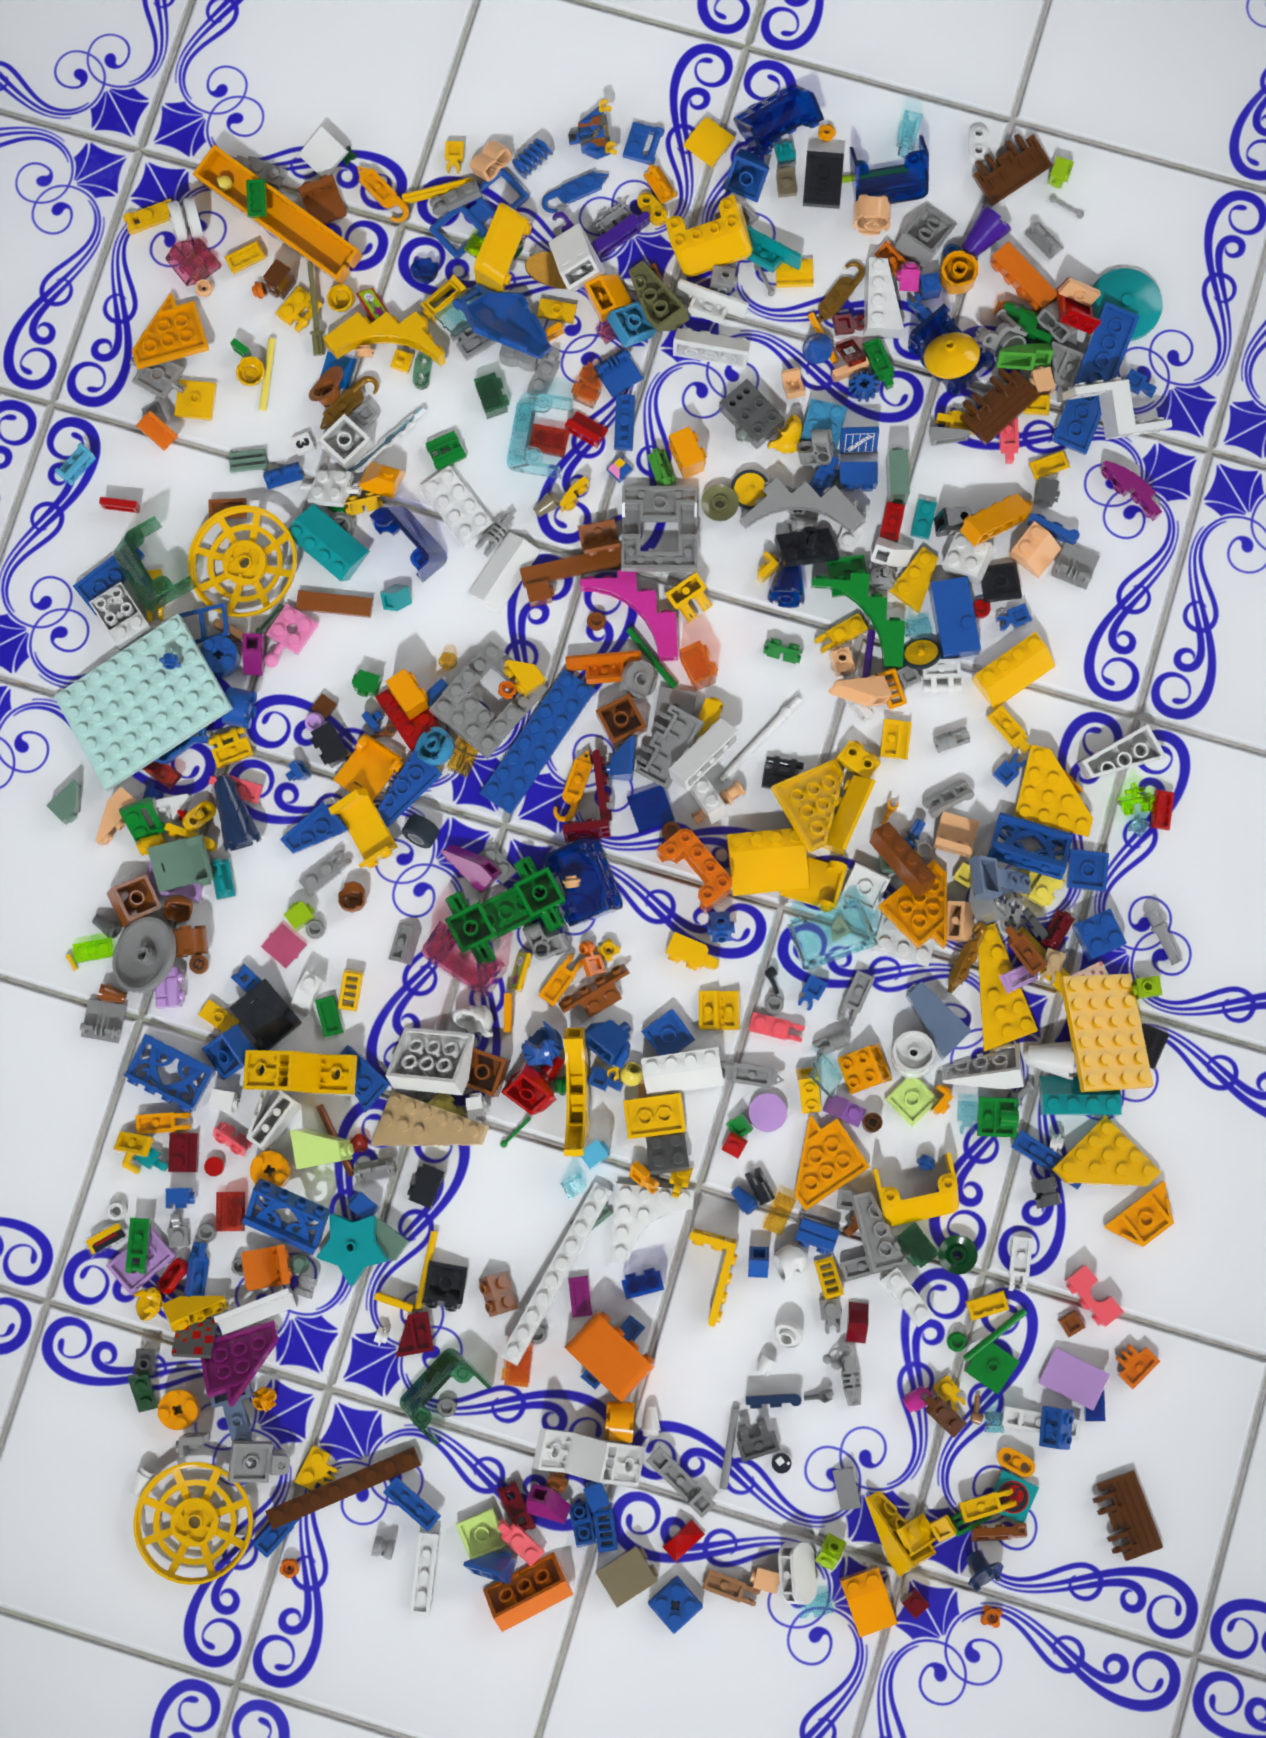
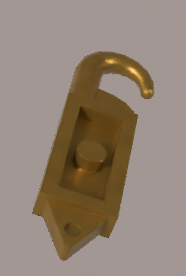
(840, 293)
(347, 402)
(966, 958)

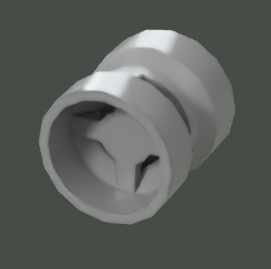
(305, 1286)
(383, 1547)

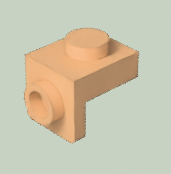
(792, 383)

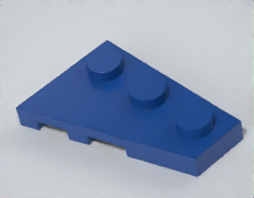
(313, 829)
(369, 1082)

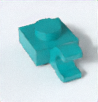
(152, 1159)

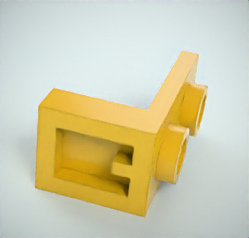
(808, 1091)

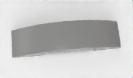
(681, 1482)

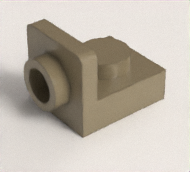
(786, 182)

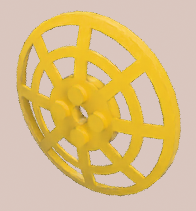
(236, 553)
(181, 1527)

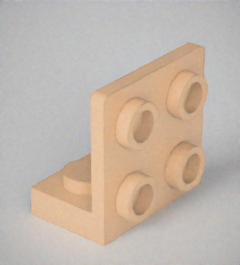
(956, 834)

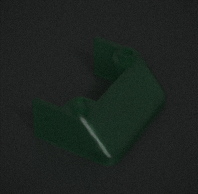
(151, 593)
(426, 1386)

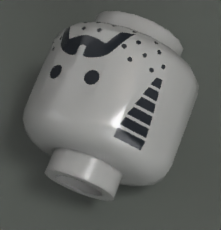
(882, 578)

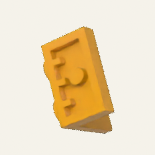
(864, 1068)

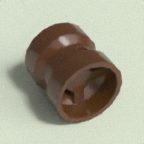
(872, 1122)

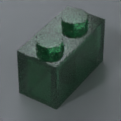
(491, 396)
(916, 1245)

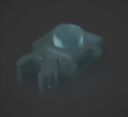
(967, 1113)
(819, 1606)

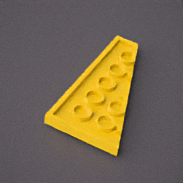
(1003, 1014)

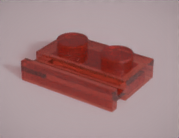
(549, 440)
(230, 1211)

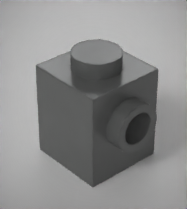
(1046, 492)

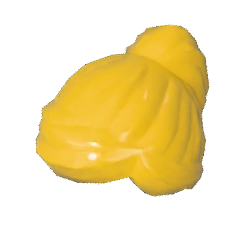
(788, 437)

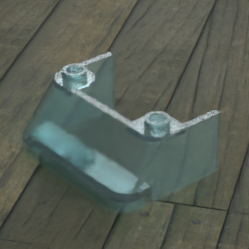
(520, 455)

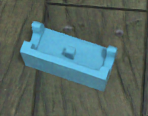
(76, 464)

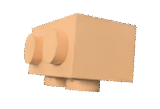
(959, 921)

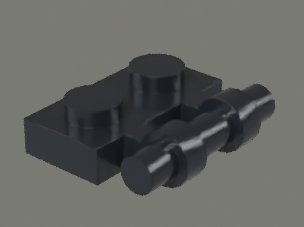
(775, 776)

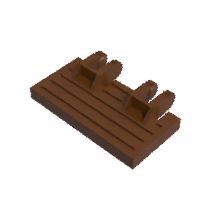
(1013, 171)
(1001, 408)
(1130, 1514)

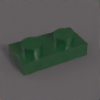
(143, 1391)

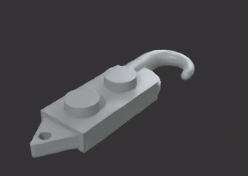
(750, 1074)

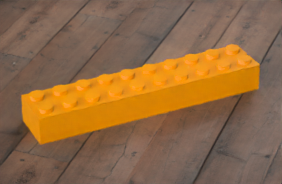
(284, 218)

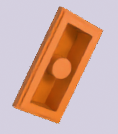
(894, 256)

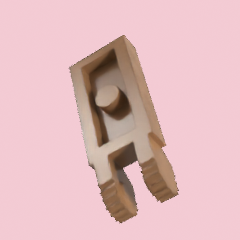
(728, 1587)

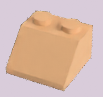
(1035, 550)

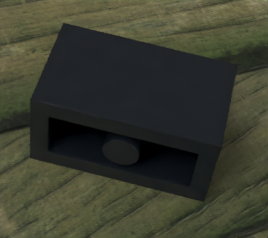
(330, 745)
(426, 1186)

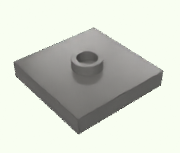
(680, 698)

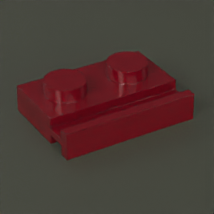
(183, 1152)

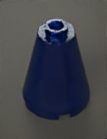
(787, 587)

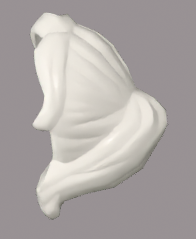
(474, 1019)

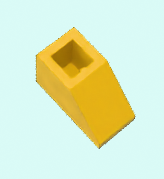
(524, 675)

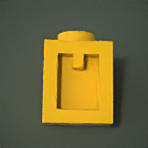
(769, 569)

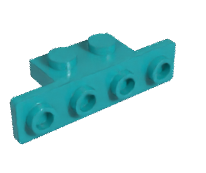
(771, 253)

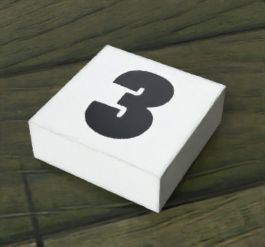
(303, 444)

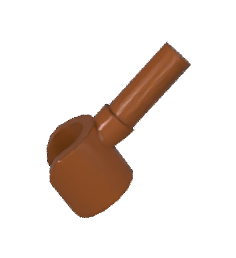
(384, 732)

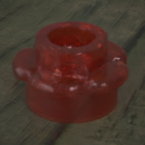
(364, 1143)

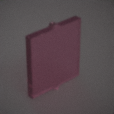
(284, 945)

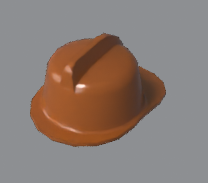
(327, 388)

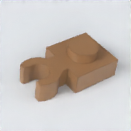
(235, 634)

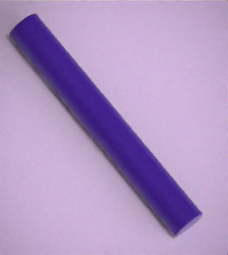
(868, 653)

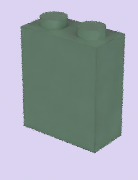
(897, 476)

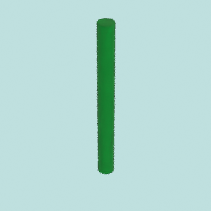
(652, 658)
(994, 1335)

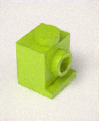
(1060, 172)

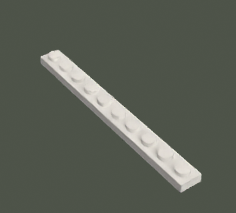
(556, 1274)

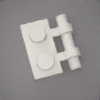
(943, 669)

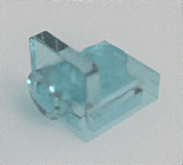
(918, 628)

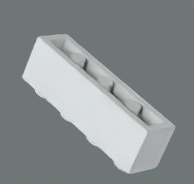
(704, 754)

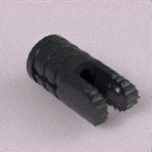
(762, 1190)

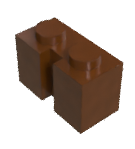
(279, 279)

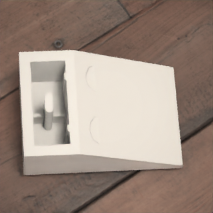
(575, 258)
(120, 616)

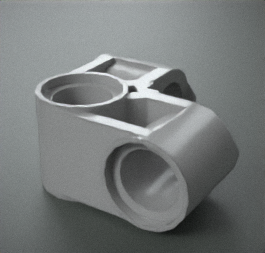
(817, 451)
(536, 937)

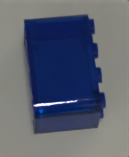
(937, 325)

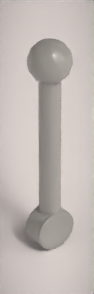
(1080, 214)
(771, 292)

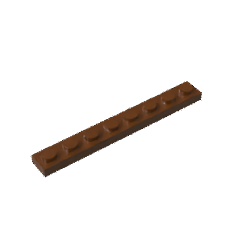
(343, 1488)

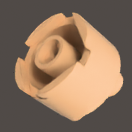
(871, 214)

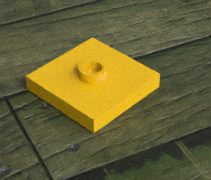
(196, 401)

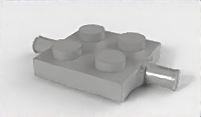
(159, 378)

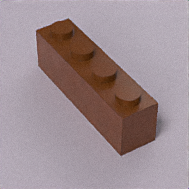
(902, 859)

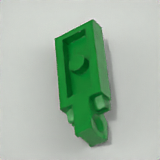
(879, 361)

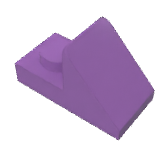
(844, 1110)

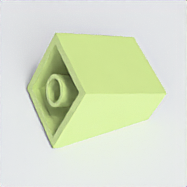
(318, 1148)

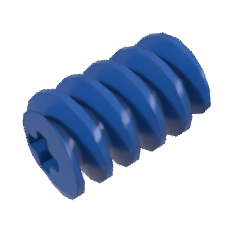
(531, 156)

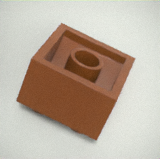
(133, 900)

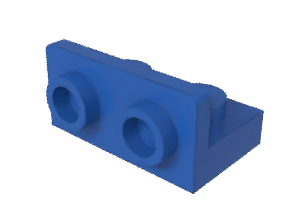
(1056, 1428)

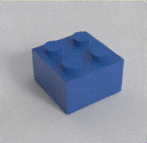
(1099, 935)

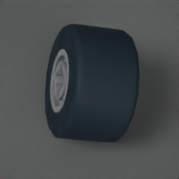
(420, 831)

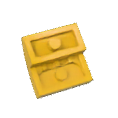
(709, 141)
(719, 1010)

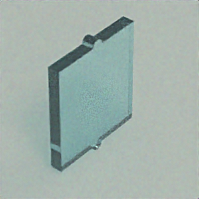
(826, 1075)

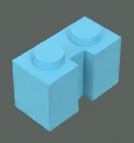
(595, 1154)

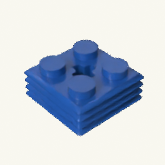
(675, 1618)

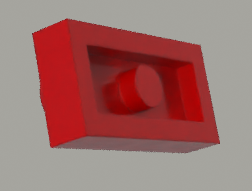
(892, 521)

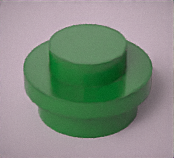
(560, 1085)
(956, 1341)

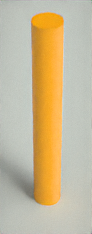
(818, 329)

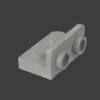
(191, 1441)

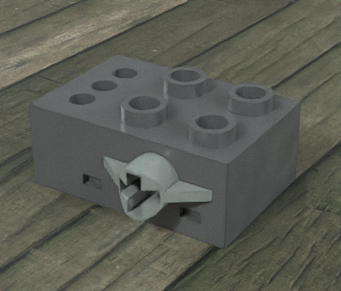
(751, 414)

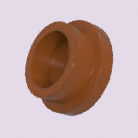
(596, 621)

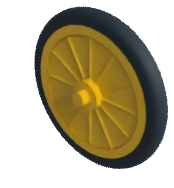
(749, 487)
(921, 653)

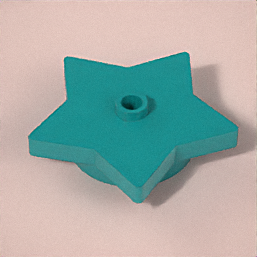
(364, 1240)

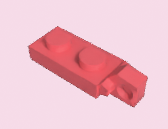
(1009, 441)
(248, 790)
(520, 1542)

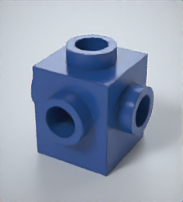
(720, 927)

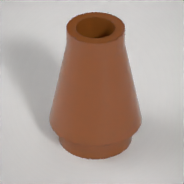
(109, 993)

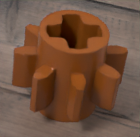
(557, 1482)

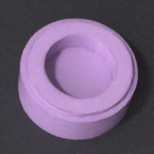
(314, 721)

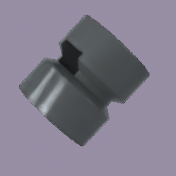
(1046, 1192)

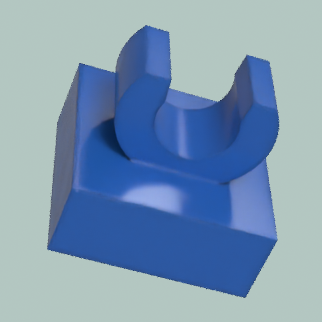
(373, 720)
(298, 771)

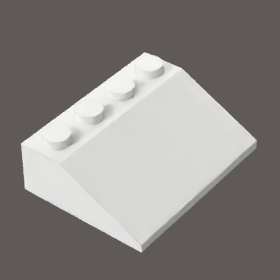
(431, 1061)

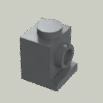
(150, 1356)

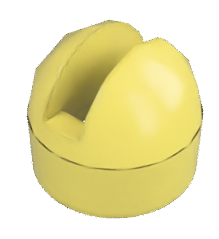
(224, 182)

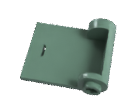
(181, 863)

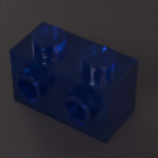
(641, 1285)

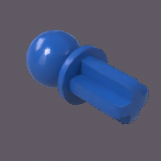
(914, 832)

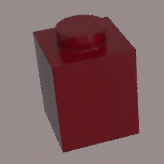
(915, 1603)

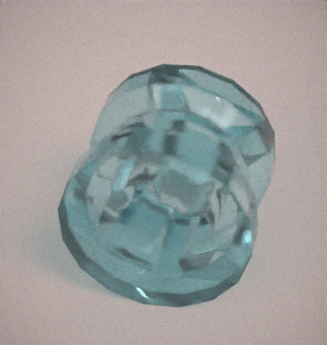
(1138, 825)

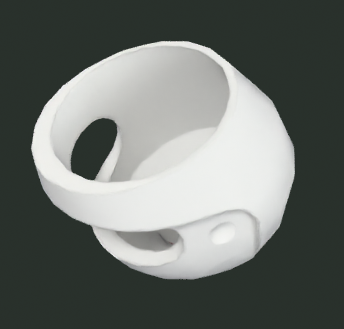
(788, 1259)

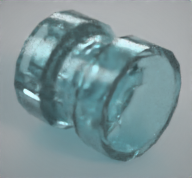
(993, 1422)

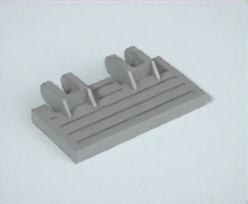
(669, 746)

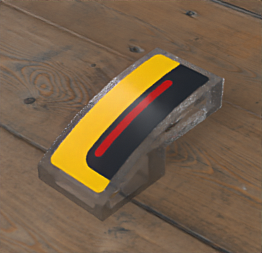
(105, 1238)

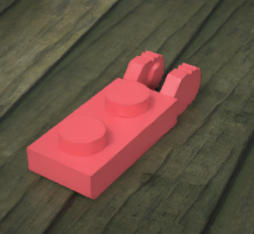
(774, 1027)

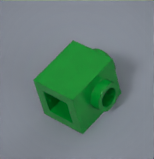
(366, 683)

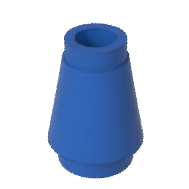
(745, 1201)

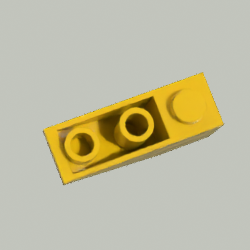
(188, 1310)

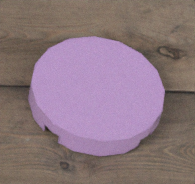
(767, 1112)

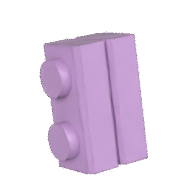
(169, 992)

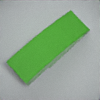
(1025, 356)

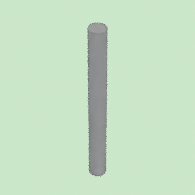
(729, 1448)

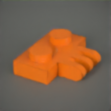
(1136, 1365)

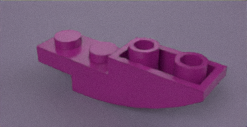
(1127, 482)

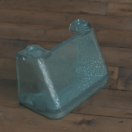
(832, 934)

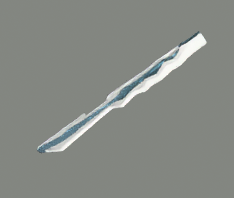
(387, 440)

